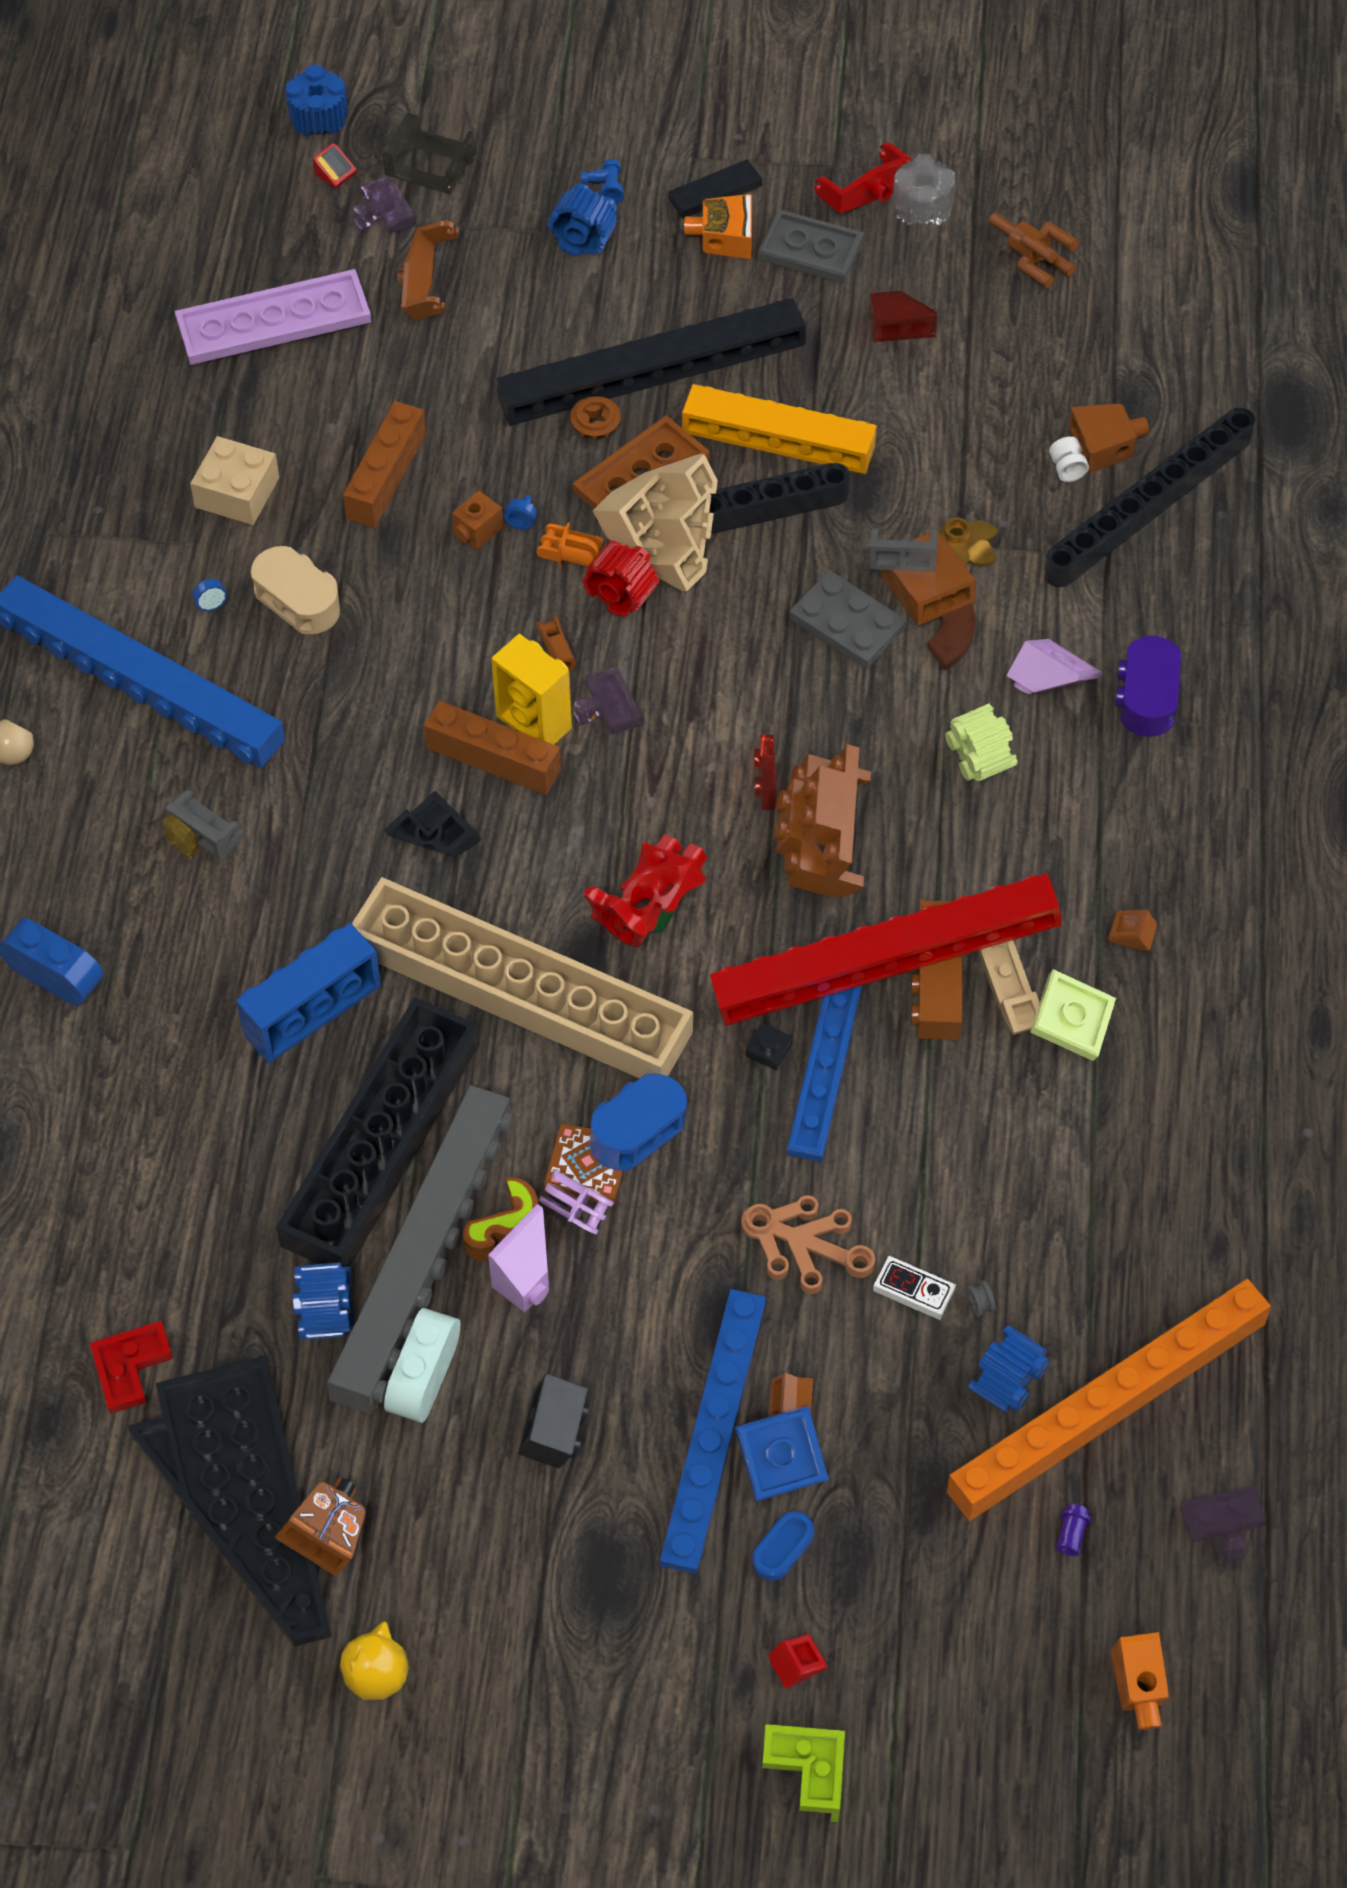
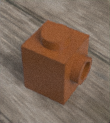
(477, 520)

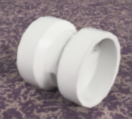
(1069, 459)

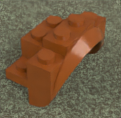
(821, 811)

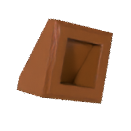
(1133, 929)

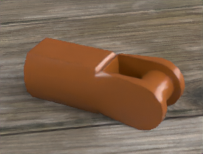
(556, 645)

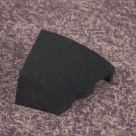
(434, 827)

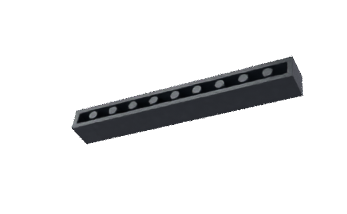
(651, 361)

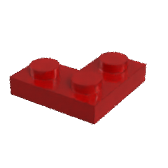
(120, 1358)

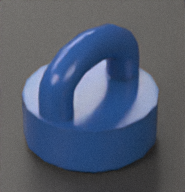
(520, 513)

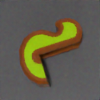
(485, 1232)

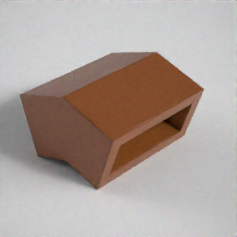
(789, 1393)

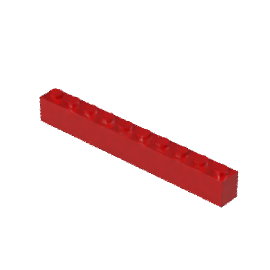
(886, 949)

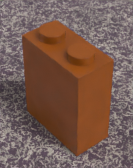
(932, 594)

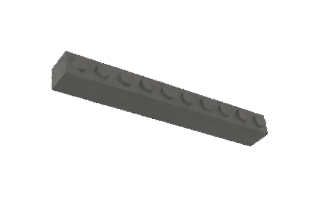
(420, 1250)

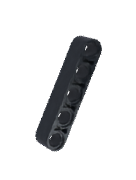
(779, 496)

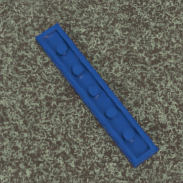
(823, 1075)

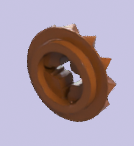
(592, 408)

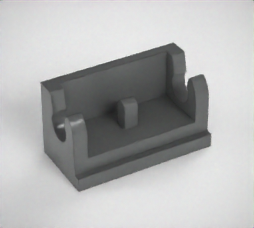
(903, 553)
(210, 830)

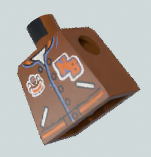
(326, 1526)

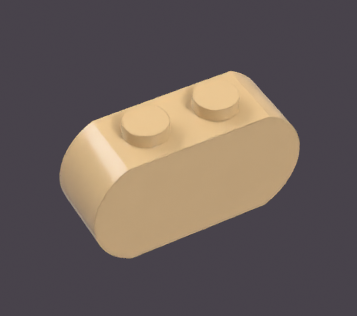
(296, 589)

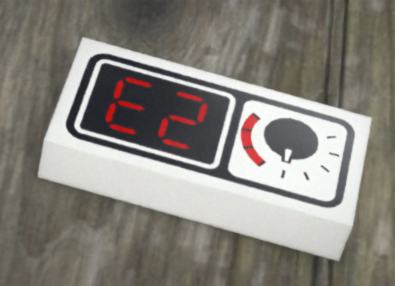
(914, 1287)

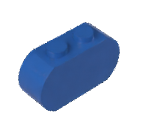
(51, 961)
(637, 1121)

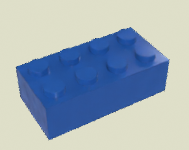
(308, 992)

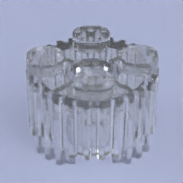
(924, 191)

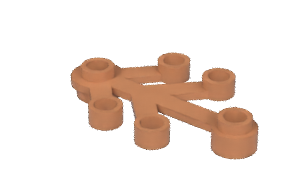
(803, 1239)

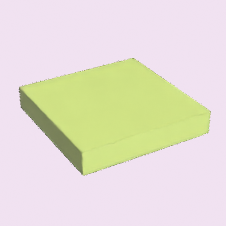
(1073, 1015)

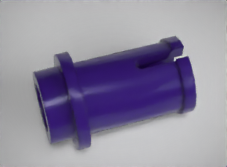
(1072, 1529)

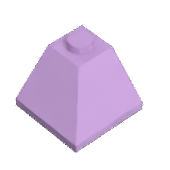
(1047, 666)
(520, 1262)

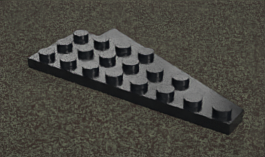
(234, 1474)

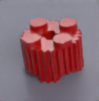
(621, 577)

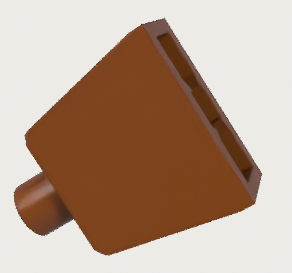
(1106, 433)

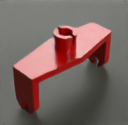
(867, 188)

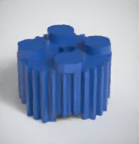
(316, 101)
(583, 220)
(323, 1301)
(1009, 1370)

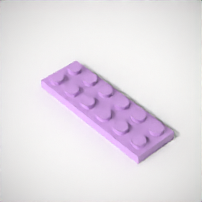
(272, 316)

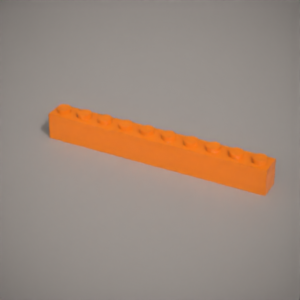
(1107, 1399)

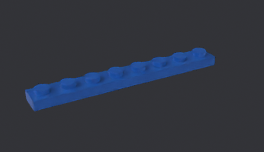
(713, 1432)

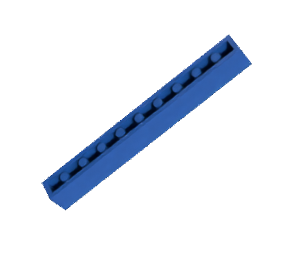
(140, 672)

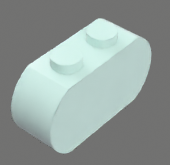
(422, 1365)

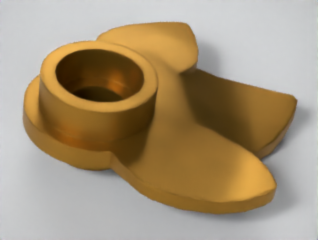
(972, 541)

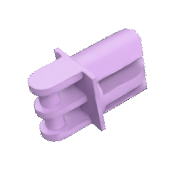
(578, 1203)

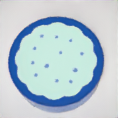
(209, 595)

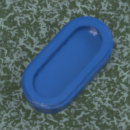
(783, 1546)

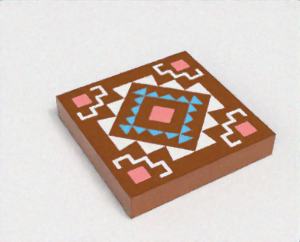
(575, 1160)

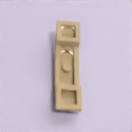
(1010, 986)

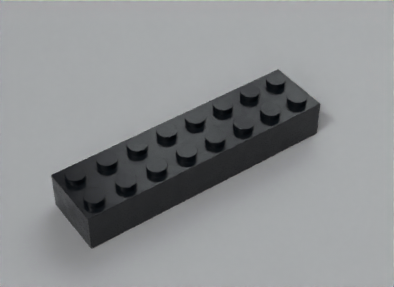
(378, 1135)

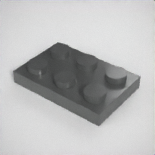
(848, 619)

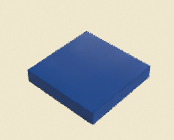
(781, 1453)

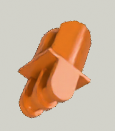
(569, 546)

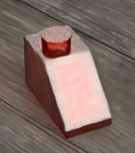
(900, 317)

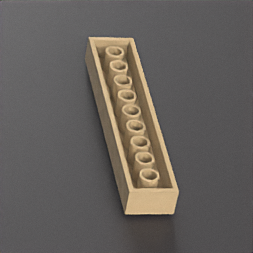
(523, 982)

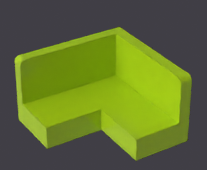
(819, 1758)

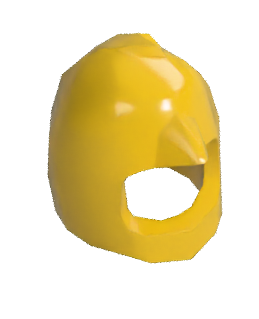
(374, 1665)

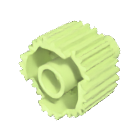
(981, 743)

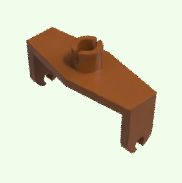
(418, 270)

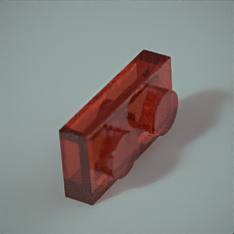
(765, 783)

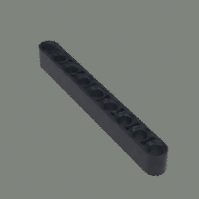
(1149, 497)

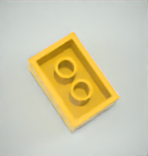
(532, 690)

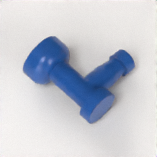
(608, 173)

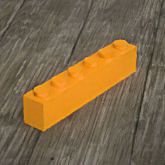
(778, 428)

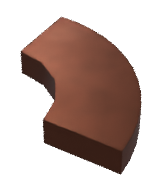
(954, 636)

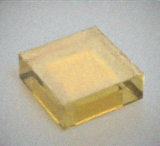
(180, 836)

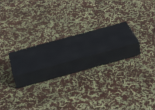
(726, 182)

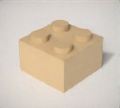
(235, 480)

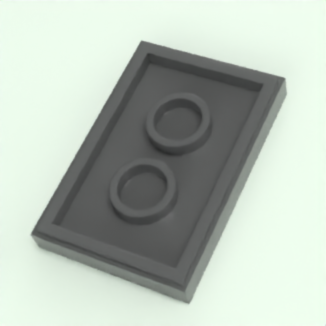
(811, 246)

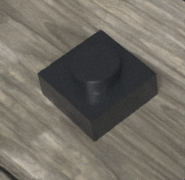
(769, 1046)

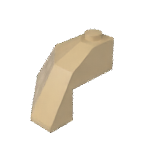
(666, 516)

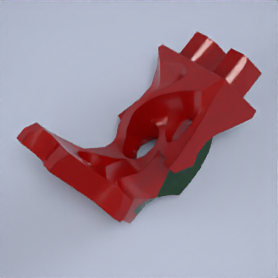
(659, 877)

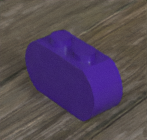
(1149, 686)

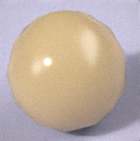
(15, 743)

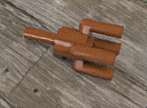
(1036, 246)

